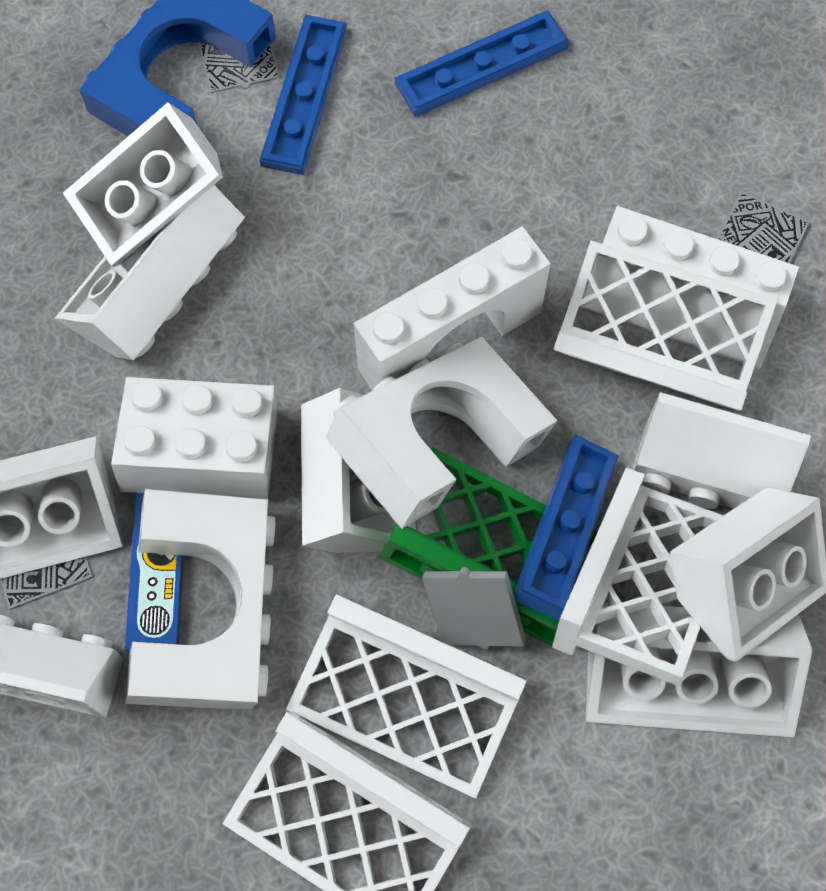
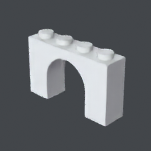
(499, 280)
(468, 382)
(233, 538)

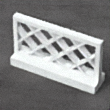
(652, 366)
(602, 570)
(423, 652)
(360, 777)

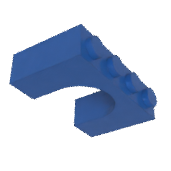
(120, 87)

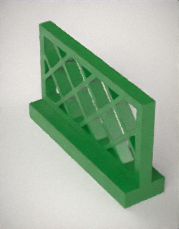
(421, 552)

